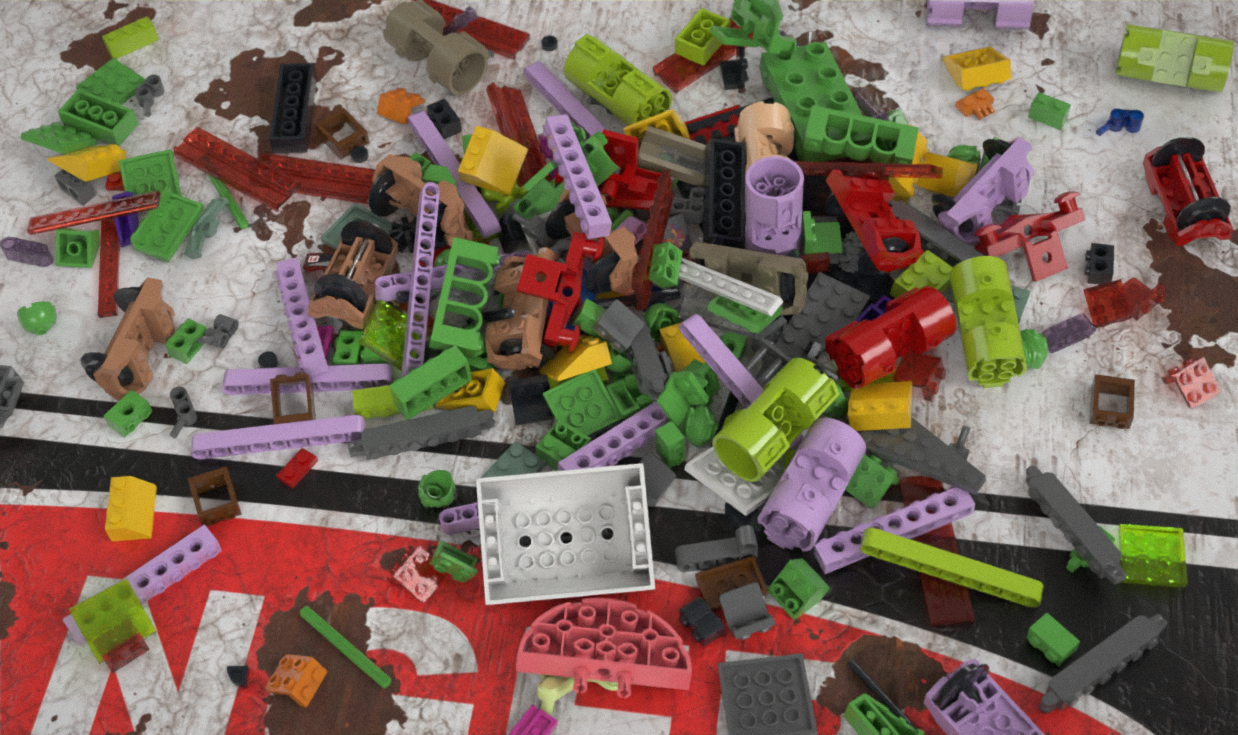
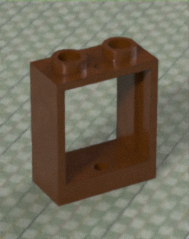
(343, 147)
(283, 380)
(1112, 386)
(208, 482)

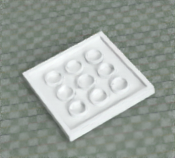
(738, 492)

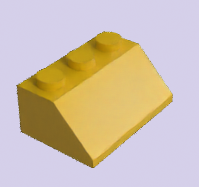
(130, 509)

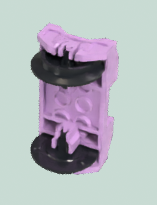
(976, 704)

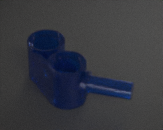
(1120, 118)

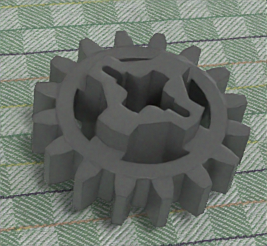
(851, 251)

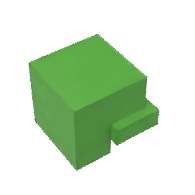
(706, 377)
(628, 397)

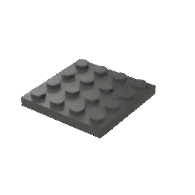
(767, 696)

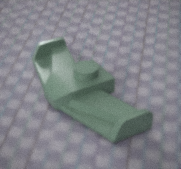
(204, 227)

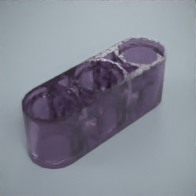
(26, 251)
(1068, 332)

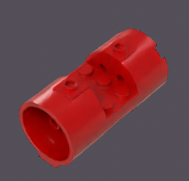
(911, 324)

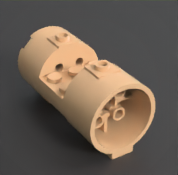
(765, 131)

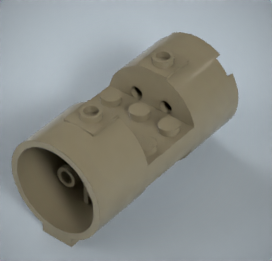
(452, 59)

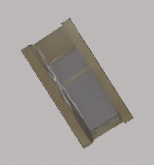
(674, 153)

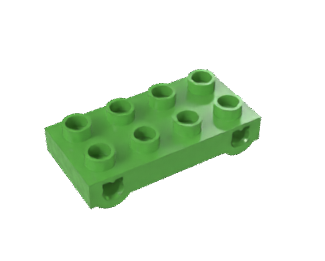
(809, 80)

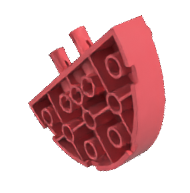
(605, 643)

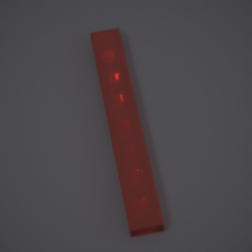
(94, 212)
(108, 269)

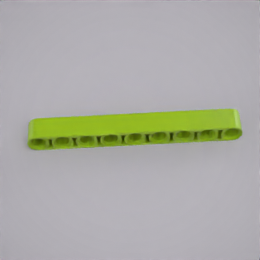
(951, 567)

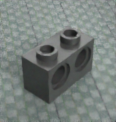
(75, 187)

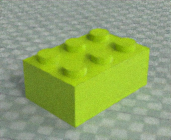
(695, 39)
(927, 271)

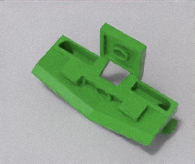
(763, 19)
(545, 196)

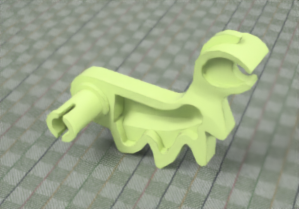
(554, 687)

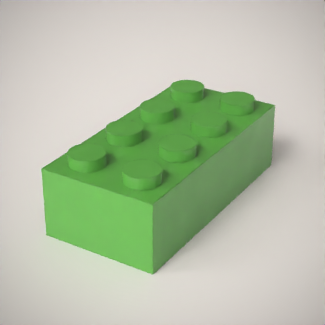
(98, 117)
(430, 382)

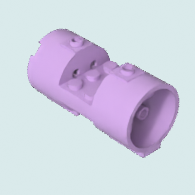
(1007, 13)
(773, 206)
(812, 484)

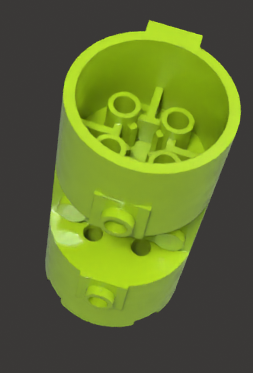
(1175, 58)
(615, 81)
(987, 321)
(775, 419)

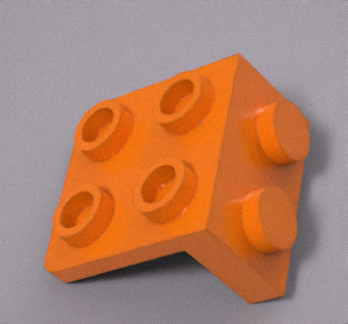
(398, 104)
(297, 677)

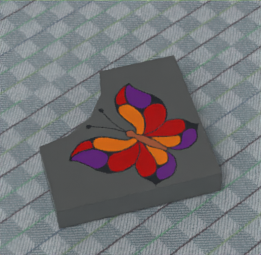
(677, 233)

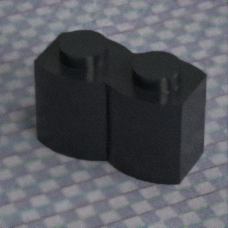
(701, 621)

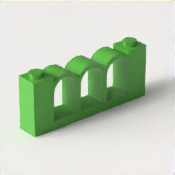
(817, 139)
(472, 255)

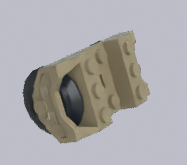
(769, 272)

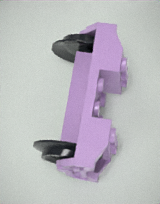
(1003, 176)

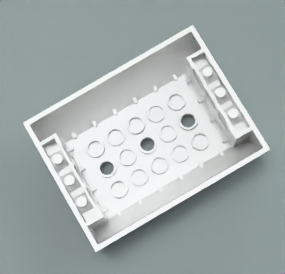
(557, 503)

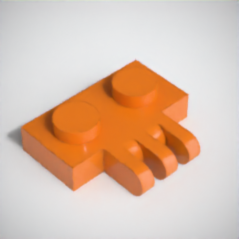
(976, 103)

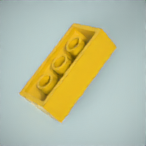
(904, 187)

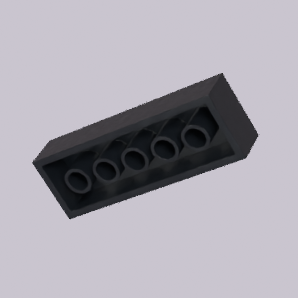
(293, 108)
(724, 192)

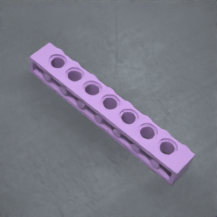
(577, 177)
(304, 327)
(618, 441)
(962, 506)
(166, 564)

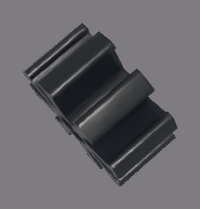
(404, 234)

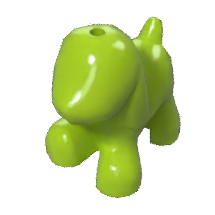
(503, 199)

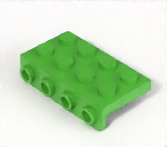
(167, 226)

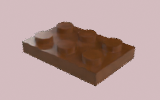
(726, 578)

